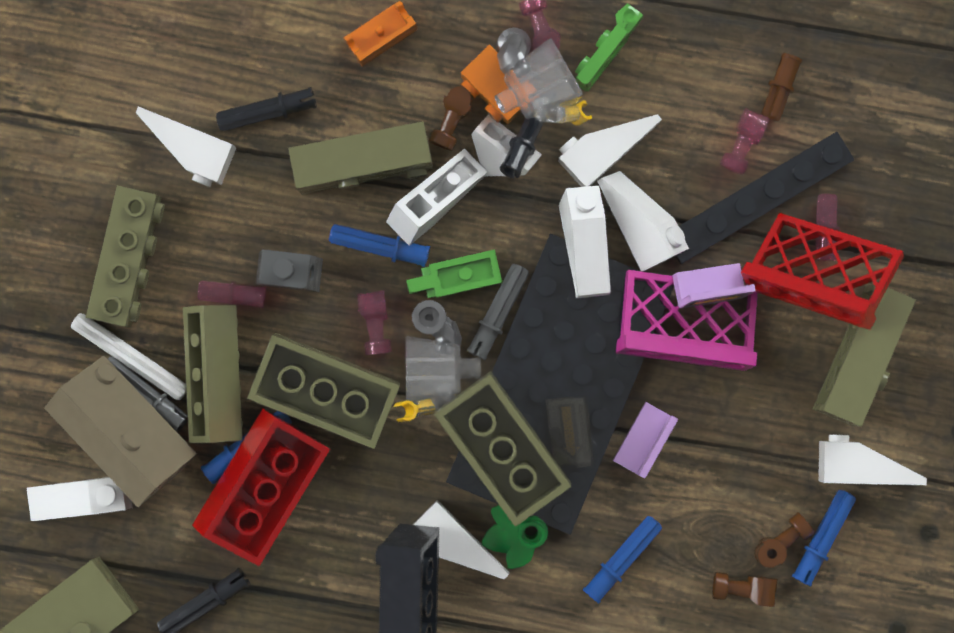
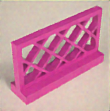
(683, 349)

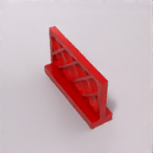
(815, 296)

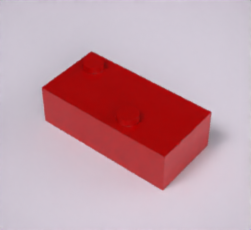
(260, 487)

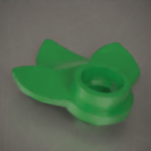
(513, 540)

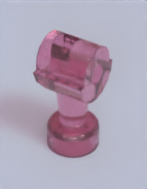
(540, 26)
(750, 131)
(374, 310)

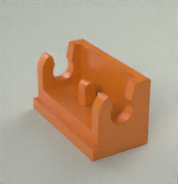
(380, 33)

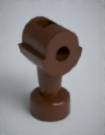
(456, 106)
(773, 550)
(757, 588)

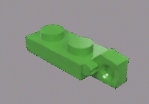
(608, 47)
(457, 275)

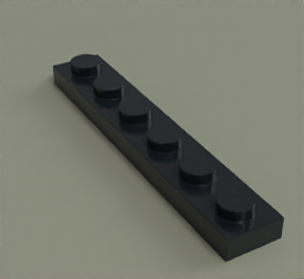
(764, 195)

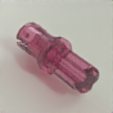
(828, 218)
(231, 293)

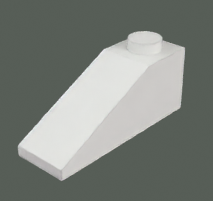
(196, 151)
(598, 151)
(435, 197)
(645, 224)
(586, 240)
(857, 464)
(76, 499)
(458, 544)

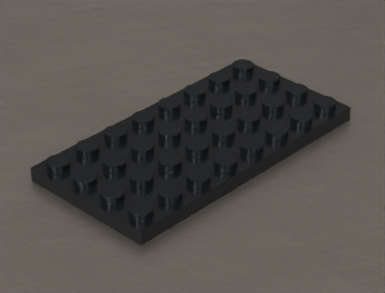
(567, 350)

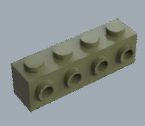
(124, 257)
(212, 373)

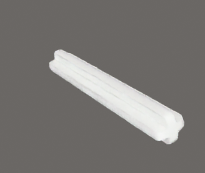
(129, 356)

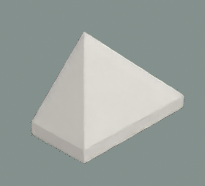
(492, 146)

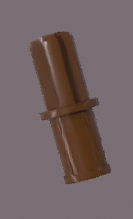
(781, 86)

